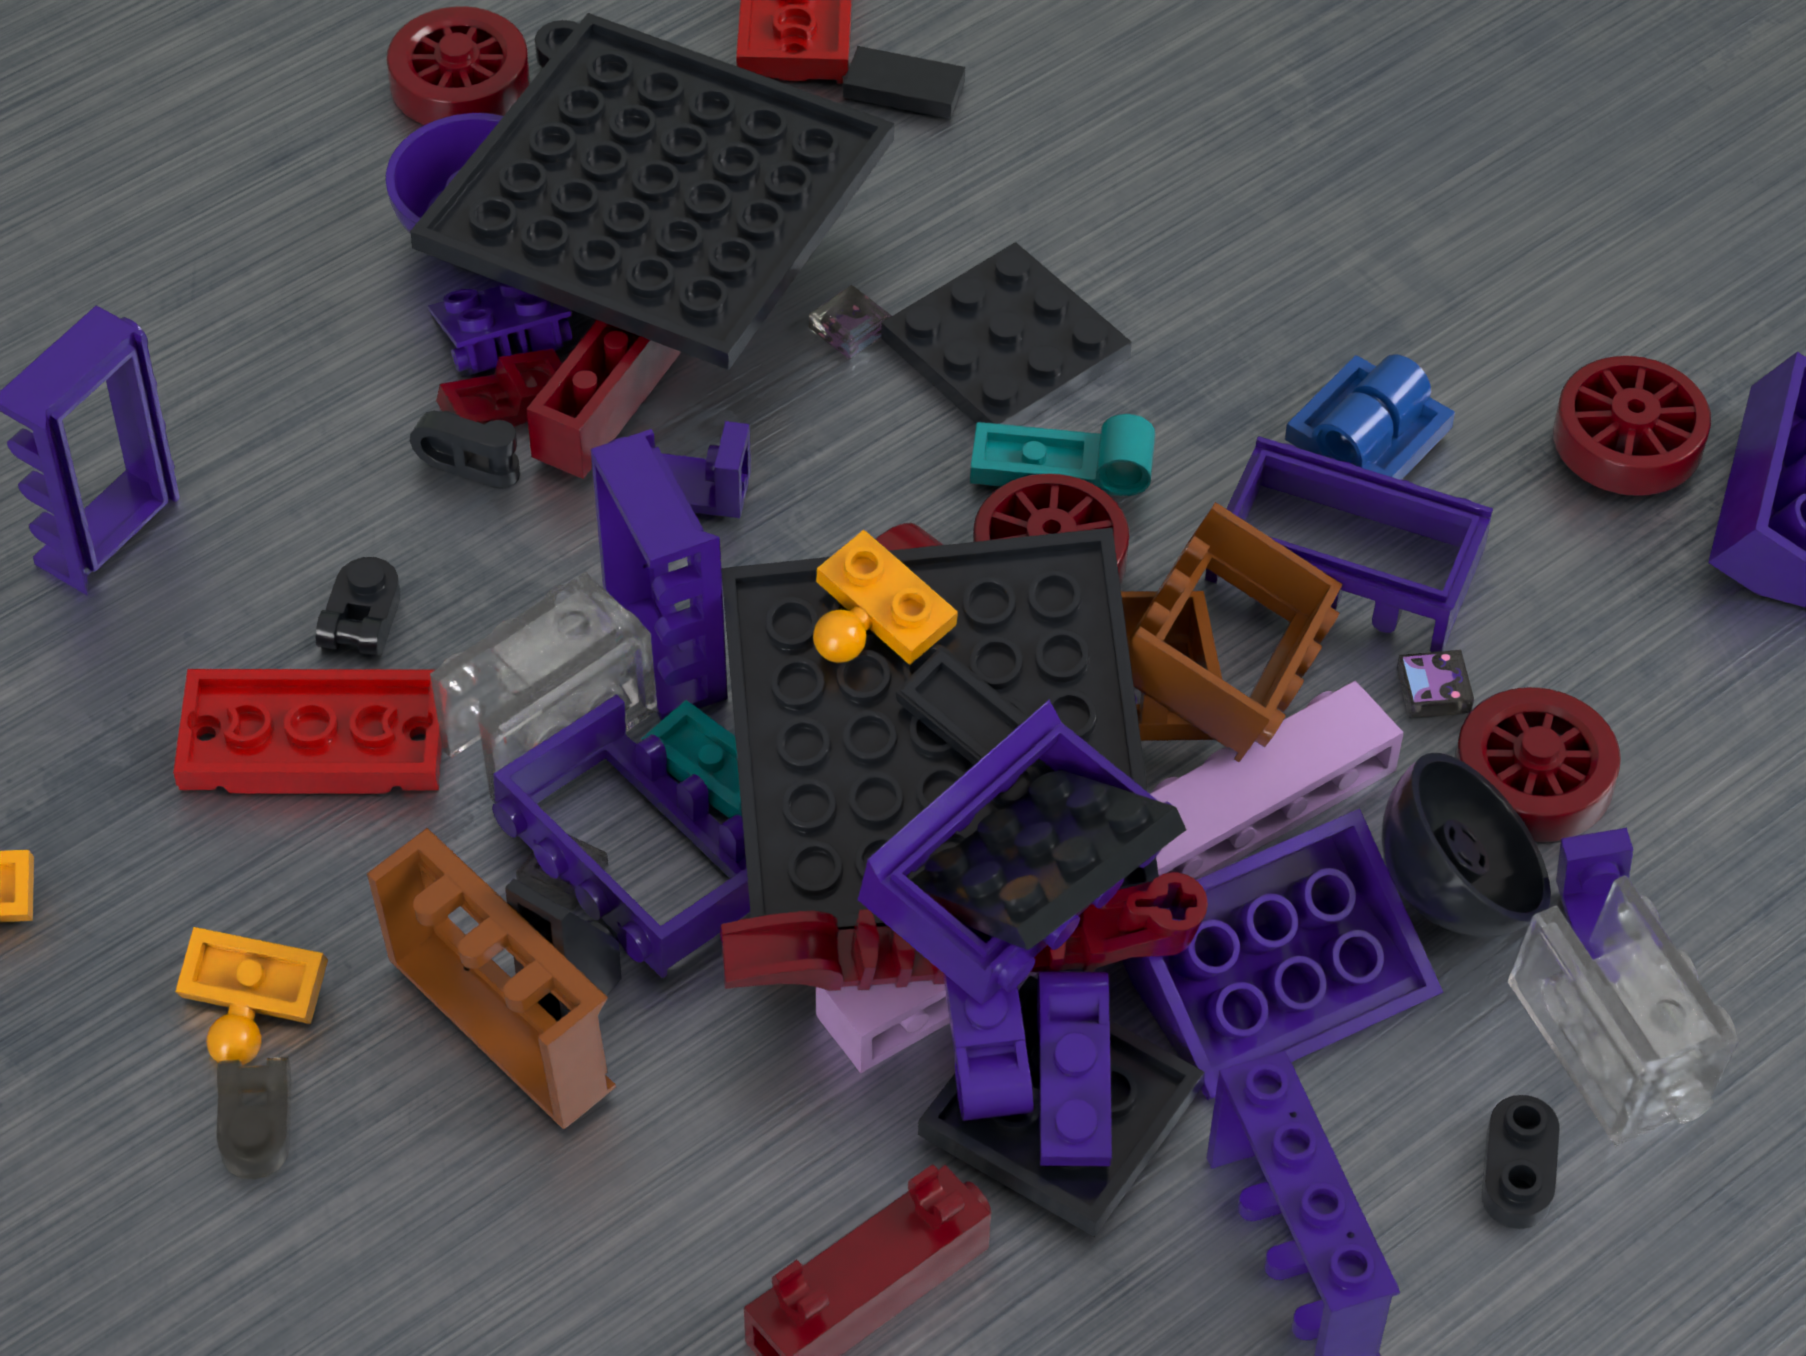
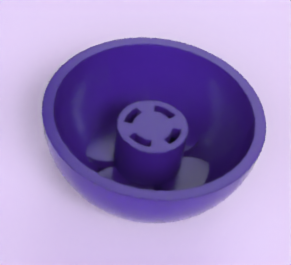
(430, 160)

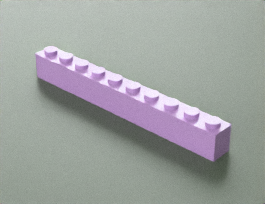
(1228, 811)

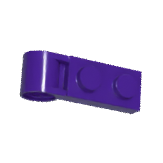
(989, 1052)
(1074, 1068)

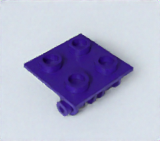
(478, 317)

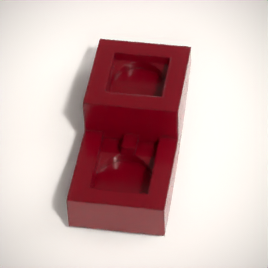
(501, 395)

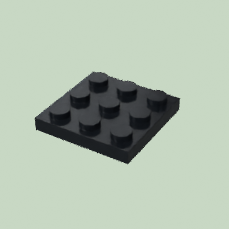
(1006, 339)
(1047, 856)
(1146, 1102)

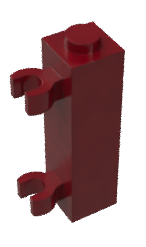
(872, 1270)

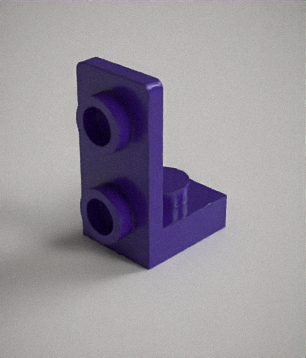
(720, 480)
(1586, 875)

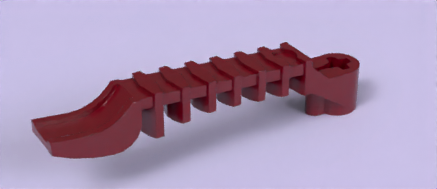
(815, 953)

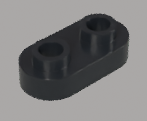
(1520, 1156)

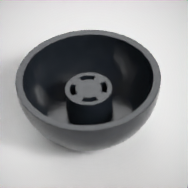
(1462, 850)

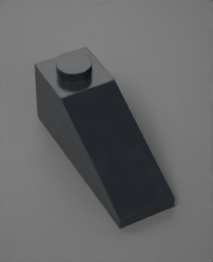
(582, 942)

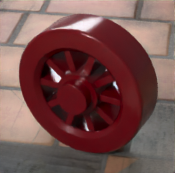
(457, 64)
(1631, 425)
(1050, 506)
(1544, 774)

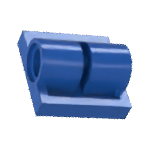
(1373, 417)

